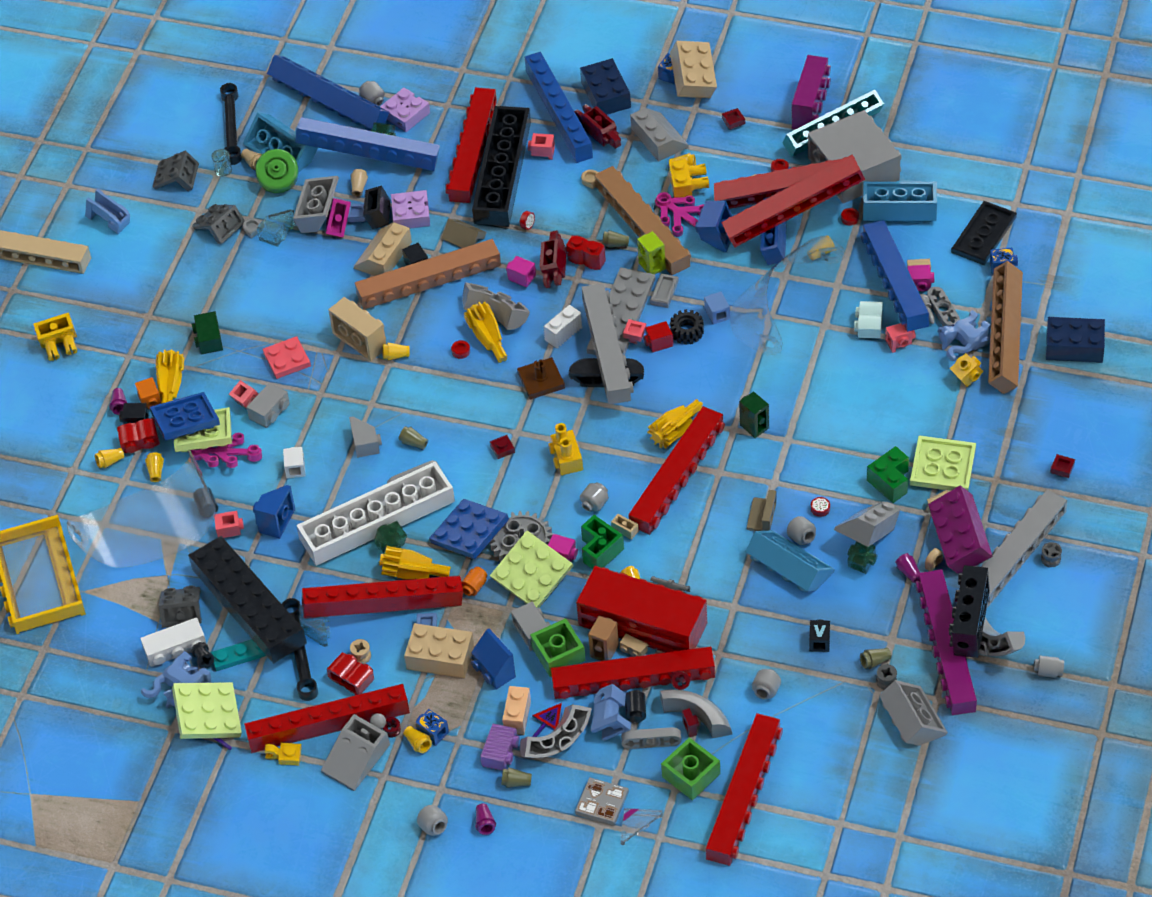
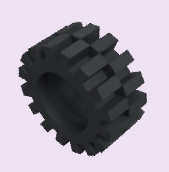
(687, 318)

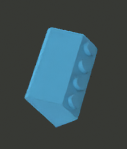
(269, 134)
(899, 201)
(788, 560)

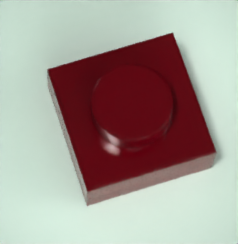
(733, 118)
(502, 447)
(1062, 466)
(690, 722)

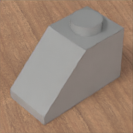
(364, 438)

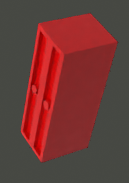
(644, 610)

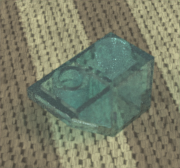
(276, 227)
(315, 628)

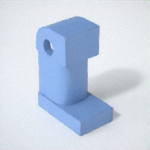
(108, 209)
(606, 712)

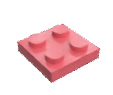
(286, 357)

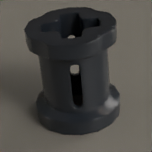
(204, 657)

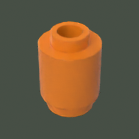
(474, 581)

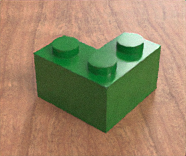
(888, 474)
(601, 541)

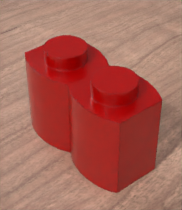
(586, 252)
(138, 435)
(350, 673)

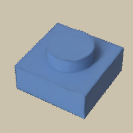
(356, 213)
(427, 619)

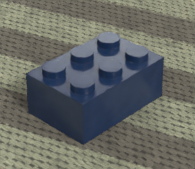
(605, 86)
(1075, 339)

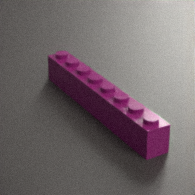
(953, 668)

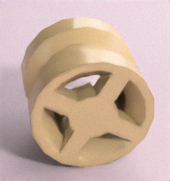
(364, 654)

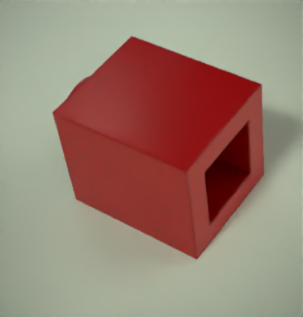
(658, 337)

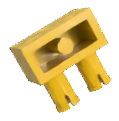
(681, 177)
(55, 331)
(565, 450)

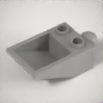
(357, 750)

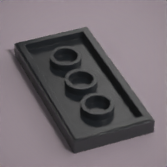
(983, 232)

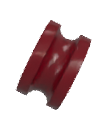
(675, 683)
(393, 732)

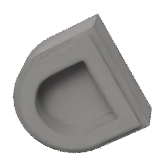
(250, 227)

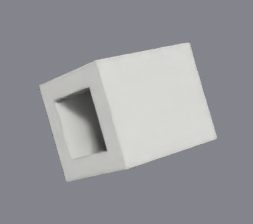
(294, 462)

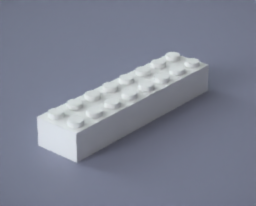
(359, 518)

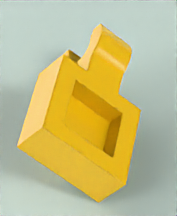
(287, 753)

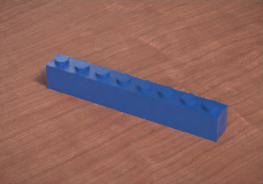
(326, 92)
(558, 107)
(367, 144)
(895, 276)

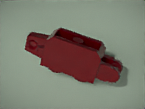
(599, 126)
(553, 259)

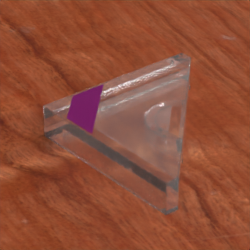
(637, 821)

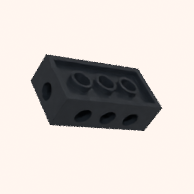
(969, 611)

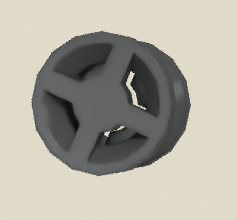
(1047, 551)
(890, 671)

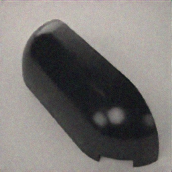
(588, 374)

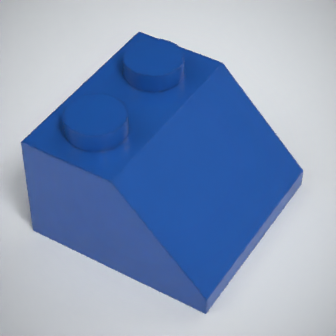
(710, 226)
(274, 511)
(493, 660)

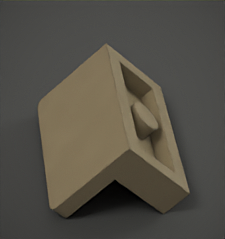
(461, 233)
(762, 512)

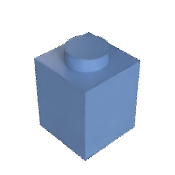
(717, 308)

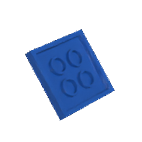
(184, 416)
(469, 528)

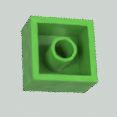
(557, 646)
(690, 768)

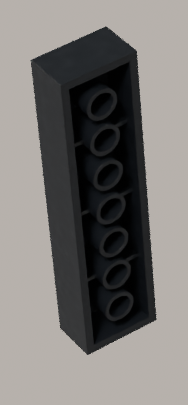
(501, 166)
(247, 599)

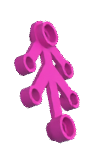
(665, 201)
(253, 453)

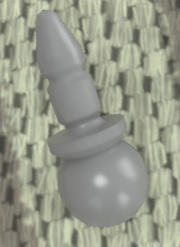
(926, 300)

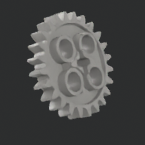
(514, 530)

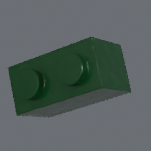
(207, 332)
(754, 414)

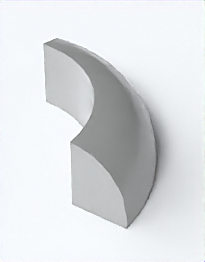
(505, 311)
(1000, 644)
(700, 706)
(563, 736)

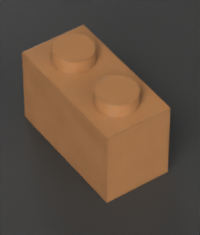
(603, 639)

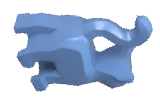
(966, 333)
(177, 672)

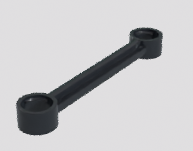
(230, 118)
(301, 659)

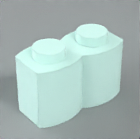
(869, 319)

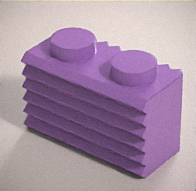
(499, 747)

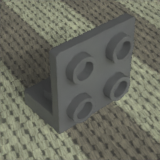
(179, 168)
(221, 221)
(179, 605)

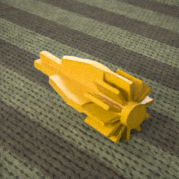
(486, 329)
(169, 374)
(673, 424)
(409, 564)

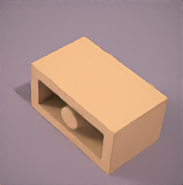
(517, 708)

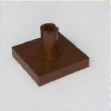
(541, 378)

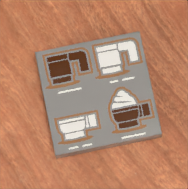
(602, 801)

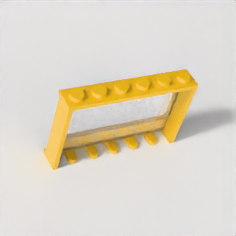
(37, 575)

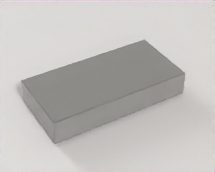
(664, 290)

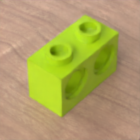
(651, 253)

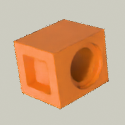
(148, 392)

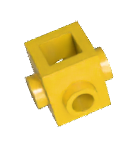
(967, 369)

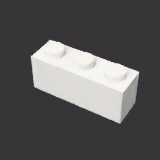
(172, 641)

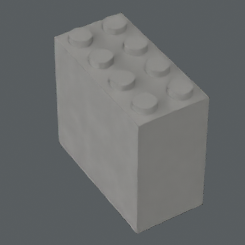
(866, 142)

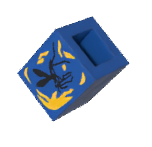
(665, 70)
(999, 256)
(432, 725)

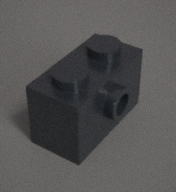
(377, 207)

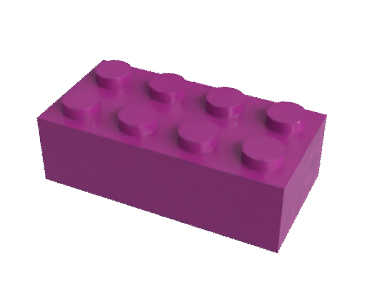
(810, 91)
(960, 529)

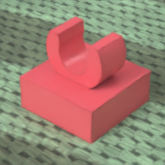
(634, 331)

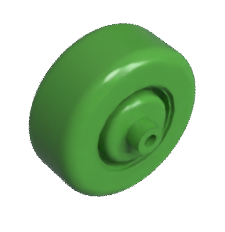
(276, 171)

